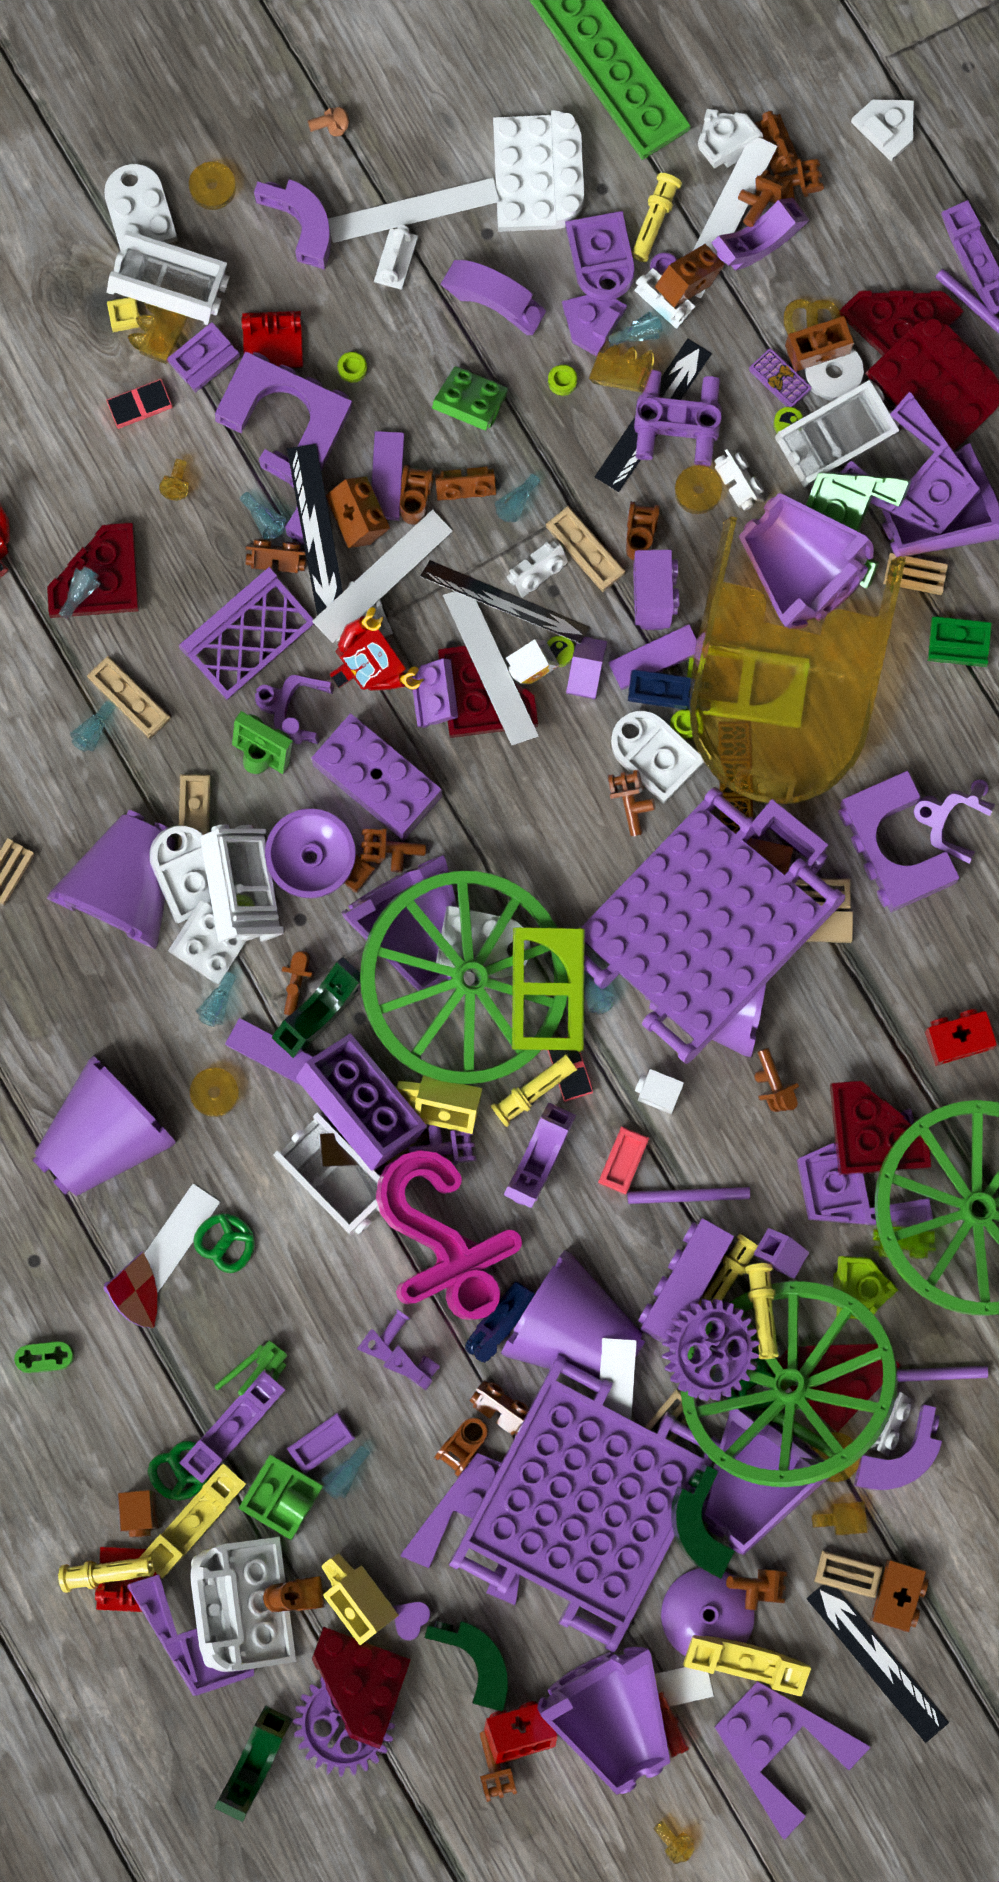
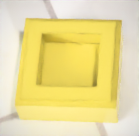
(123, 314)

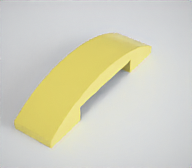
(194, 1520)
(747, 1661)

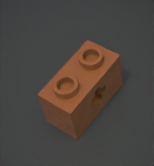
(689, 275)
(819, 344)
(357, 512)
(138, 1512)
(893, 1580)

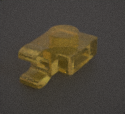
(846, 1518)

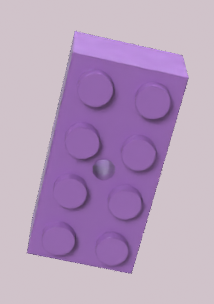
(397, 798)
(361, 1102)
(688, 1280)

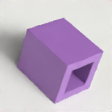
(781, 1252)

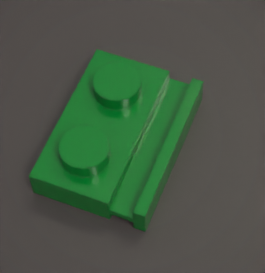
(959, 641)

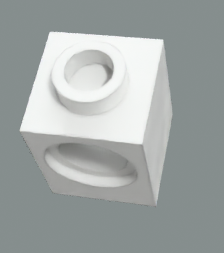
(659, 1091)

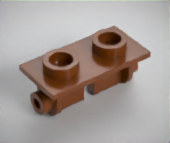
(776, 133)
(477, 483)
(287, 555)
(491, 1397)

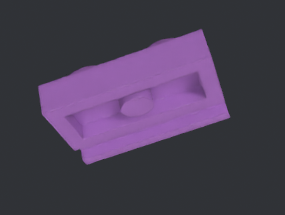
(203, 357)
(436, 694)

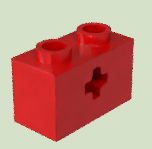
(947, 1049)
(508, 1742)

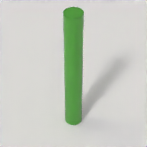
(806, 1435)

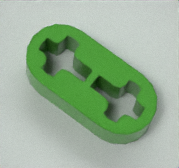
(44, 1349)

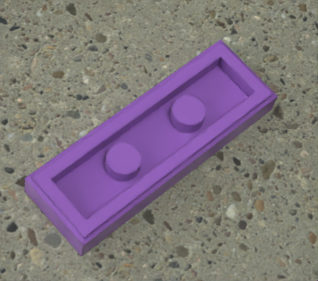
(388, 471)
(656, 655)
(264, 1050)

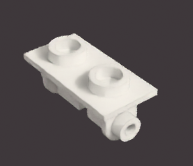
(396, 257)
(650, 294)
(733, 469)
(548, 559)
(889, 1437)

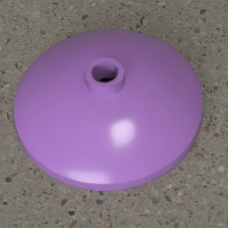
(307, 833)
(691, 1596)

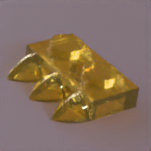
(162, 333)
(624, 370)

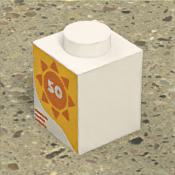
(532, 662)

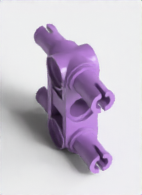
(678, 418)

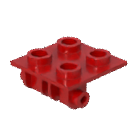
(274, 336)
(116, 1595)

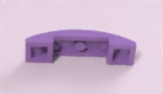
(973, 253)
(232, 1427)

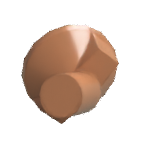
(334, 119)

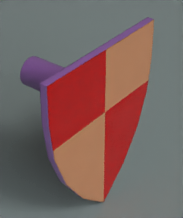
(135, 1292)

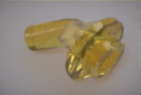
(173, 486)
(679, 1847)

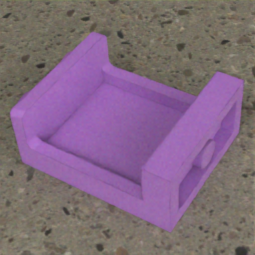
(792, 832)

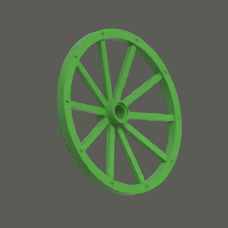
(372, 950)
(883, 1218)
(799, 1398)

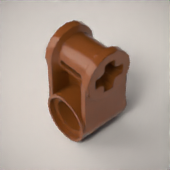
(415, 488)
(641, 526)
(461, 1447)
(295, 1595)

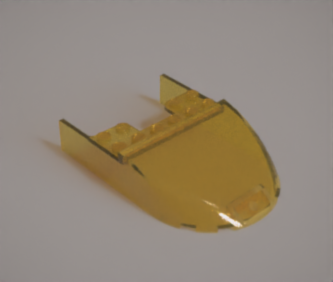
(781, 705)

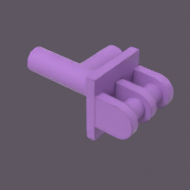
(449, 1147)

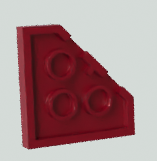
(888, 316)
(114, 560)
(473, 703)
(867, 1130)
(857, 1384)
(361, 1683)

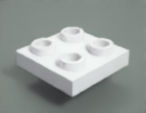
(199, 945)

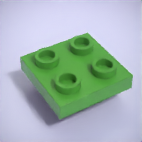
(470, 398)
(255, 737)
(280, 1497)

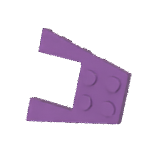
(939, 487)
(845, 1197)
(465, 1499)
(181, 1647)
(760, 1728)

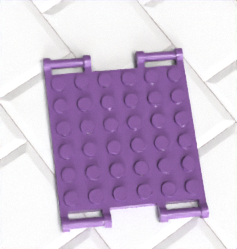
(704, 925)
(582, 1504)

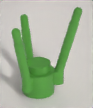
(269, 1358)

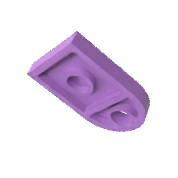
(601, 252)

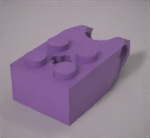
(653, 588)

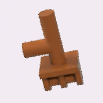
(802, 178)
(768, 189)
(631, 807)
(382, 846)
(298, 968)
(780, 1096)
(766, 1587)
(495, 1774)

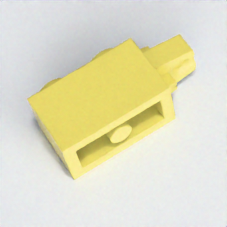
(443, 1103)
(357, 1599)

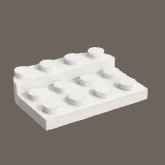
(538, 171)
(229, 1606)

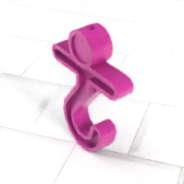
(459, 1261)

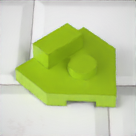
(863, 1281)

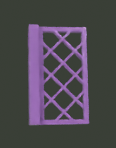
(231, 613)

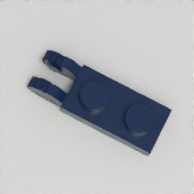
(659, 689)
(499, 1323)

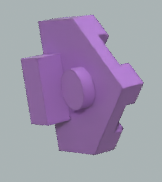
(592, 321)

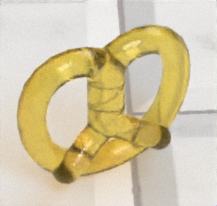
(811, 312)

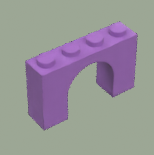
(259, 378)
(897, 883)

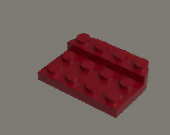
(943, 378)

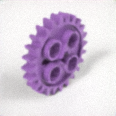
(729, 1366)
(318, 1709)

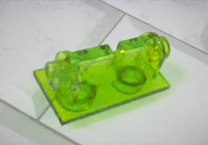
(915, 1245)

